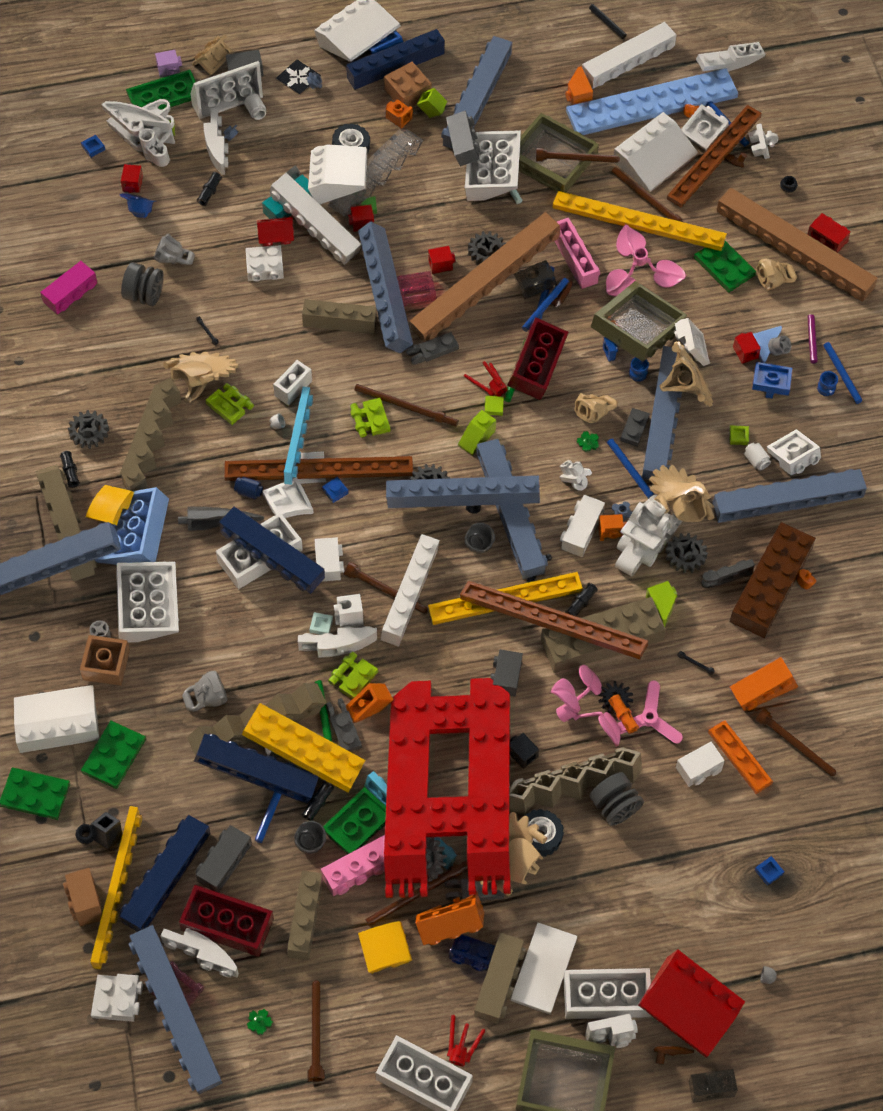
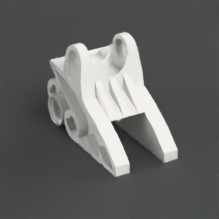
(145, 126)
(644, 538)

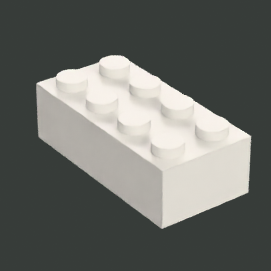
(239, 562)
(605, 993)
(423, 1076)

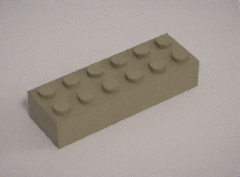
(635, 618)

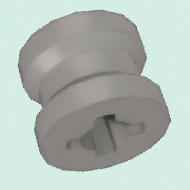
(779, 345)
(100, 627)

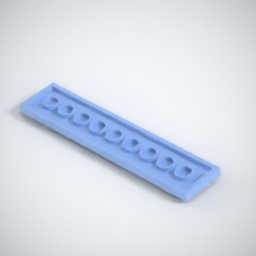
(651, 102)

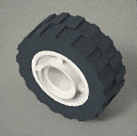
(351, 136)
(550, 826)

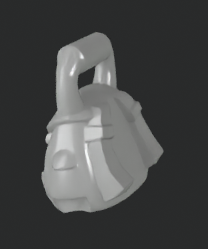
(171, 252)
(208, 692)

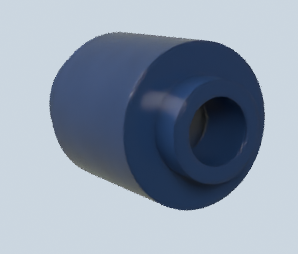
(248, 487)

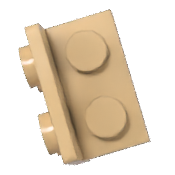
(213, 55)

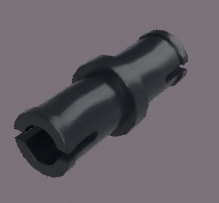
(209, 188)
(69, 469)
(581, 600)
(317, 801)

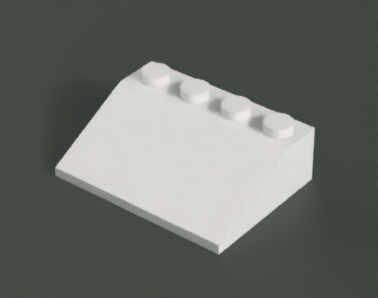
(355, 29)
(226, 89)
(655, 152)
(497, 167)
(336, 171)
(146, 600)
(55, 719)

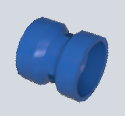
(638, 369)
(827, 383)

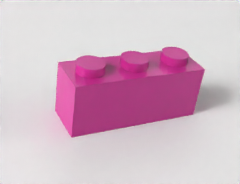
(69, 287)

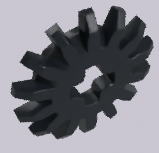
(618, 690)

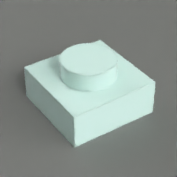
(321, 623)

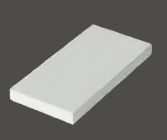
(544, 968)

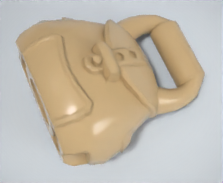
(773, 274)
(593, 408)

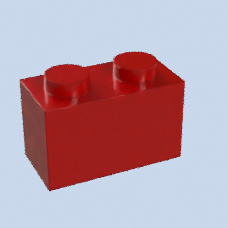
(275, 231)
(829, 232)

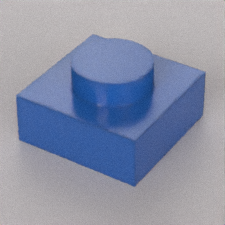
(93, 146)
(610, 349)
(335, 489)
(769, 870)

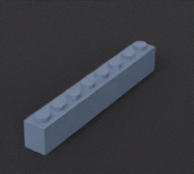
(483, 82)
(385, 287)
(662, 419)
(463, 491)
(789, 495)
(513, 516)
(58, 557)
(175, 1010)

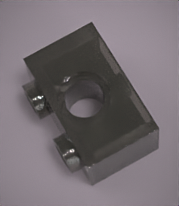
(535, 279)
(712, 1085)

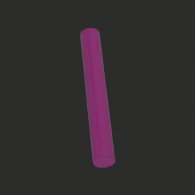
(812, 339)

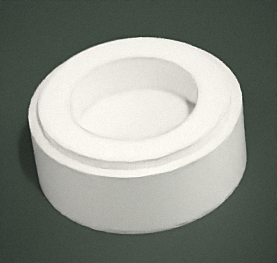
(656, 508)

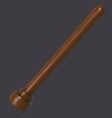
(542, 155)
(353, 571)
(765, 718)
(316, 1071)

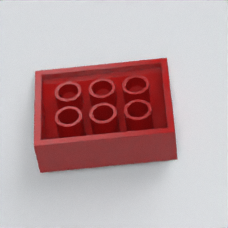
(691, 1003)

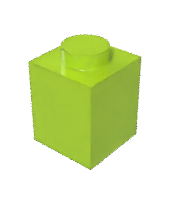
(432, 103)

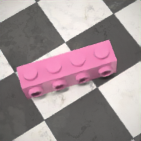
(577, 255)
(355, 867)

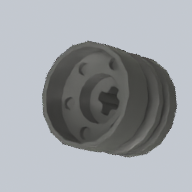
(142, 284)
(616, 798)

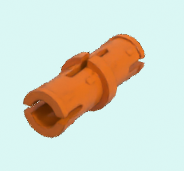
(623, 714)

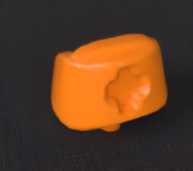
(689, 110)
(805, 579)

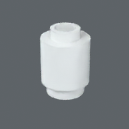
(255, 106)
(757, 456)

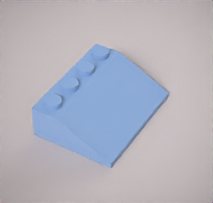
(140, 528)

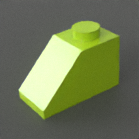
(477, 432)
(664, 599)

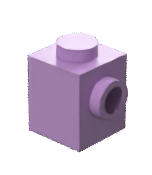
(168, 63)

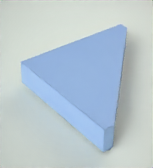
(763, 339)

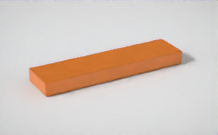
(740, 757)

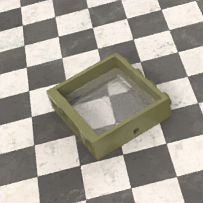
(554, 137)
(636, 322)
(564, 1074)

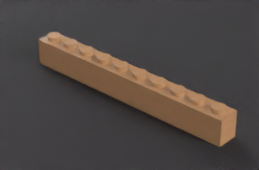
(796, 244)
(485, 277)

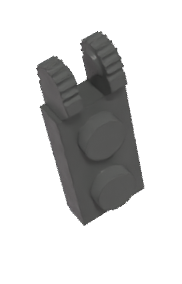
(433, 348)
(727, 574)
(344, 727)
(464, 884)

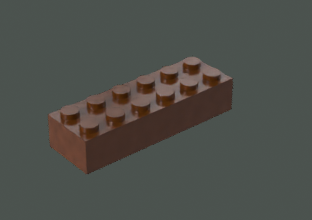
(772, 580)

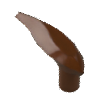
(736, 161)
(562, 295)
(670, 1050)

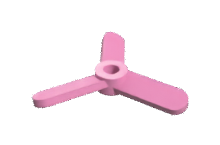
(651, 710)

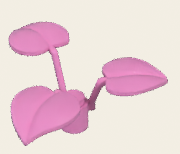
(632, 242)
(571, 708)

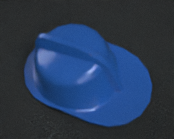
(138, 205)

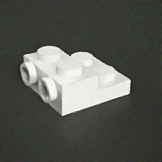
(705, 127)
(264, 263)
(692, 340)
(795, 452)
(117, 997)
(617, 1030)

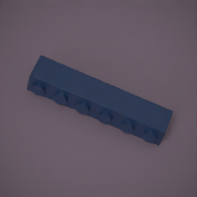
(386, 61)
(272, 550)
(256, 768)
(165, 874)

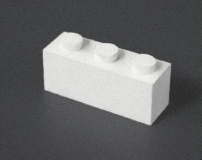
(582, 525)

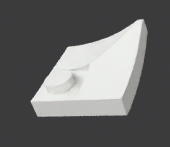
(288, 499)

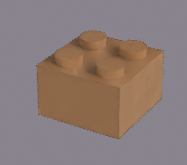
(406, 84)
(104, 660)
(83, 897)

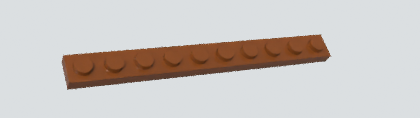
(321, 468)
(554, 620)

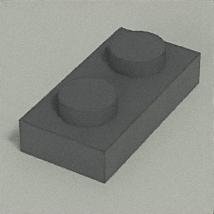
(634, 427)

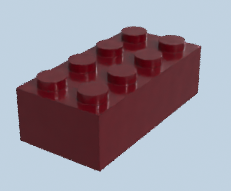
(537, 358)
(227, 920)

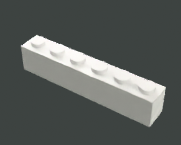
(629, 54)
(315, 218)
(409, 590)

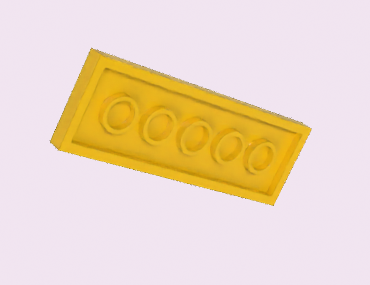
(303, 747)

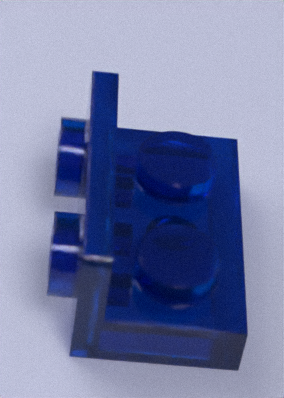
(471, 952)

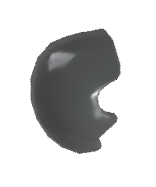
(479, 538)
(310, 837)

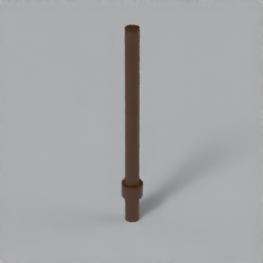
(645, 195)
(438, 416)
(455, 871)

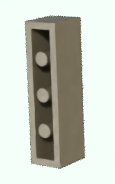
(339, 316)
(305, 915)
(499, 978)

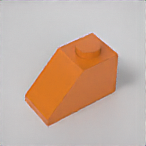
(579, 88)
(369, 701)

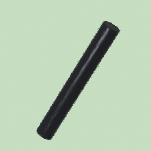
(607, 21)

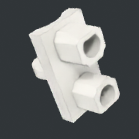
(768, 139)
(575, 474)

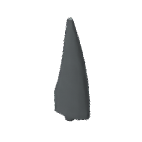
(208, 517)

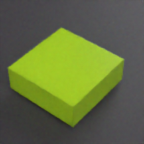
(494, 405)
(739, 435)

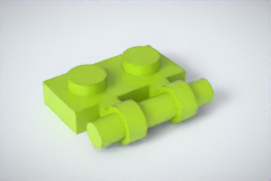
(226, 407)
(375, 415)
(357, 680)

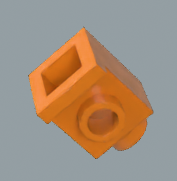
(399, 113)
(610, 526)

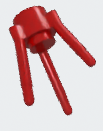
(497, 386)
(459, 1055)

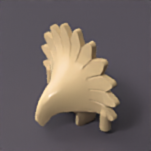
(200, 370)
(686, 376)
(683, 493)
(521, 851)

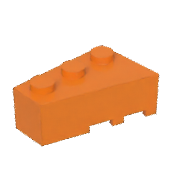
(764, 685)
(450, 921)

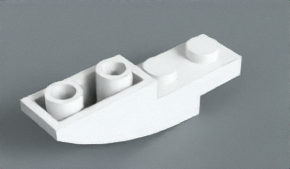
(734, 58)
(216, 143)
(345, 641)
(208, 953)

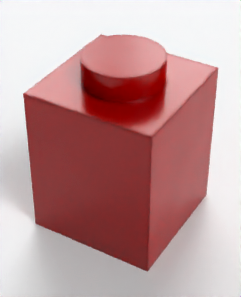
(131, 178)
(360, 216)
(441, 259)
(746, 347)

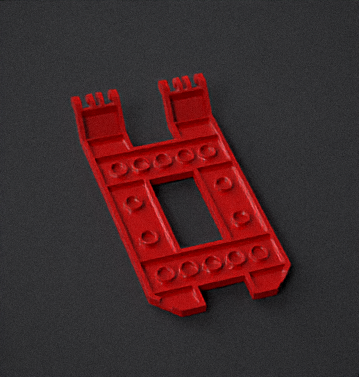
(479, 816)

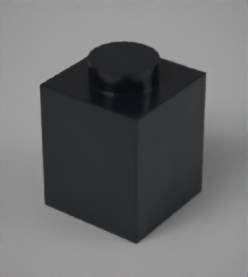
(523, 750)
(107, 830)

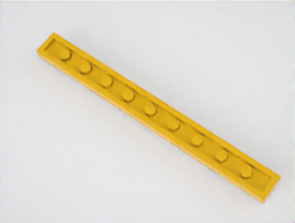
(640, 220)

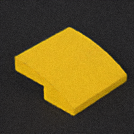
(109, 504)
(385, 946)

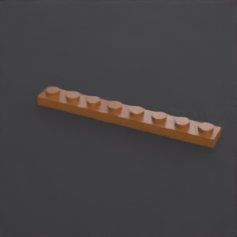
(714, 156)

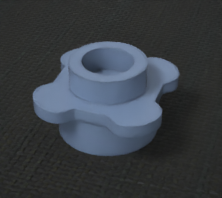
(314, 80)
(230, 132)
(624, 506)

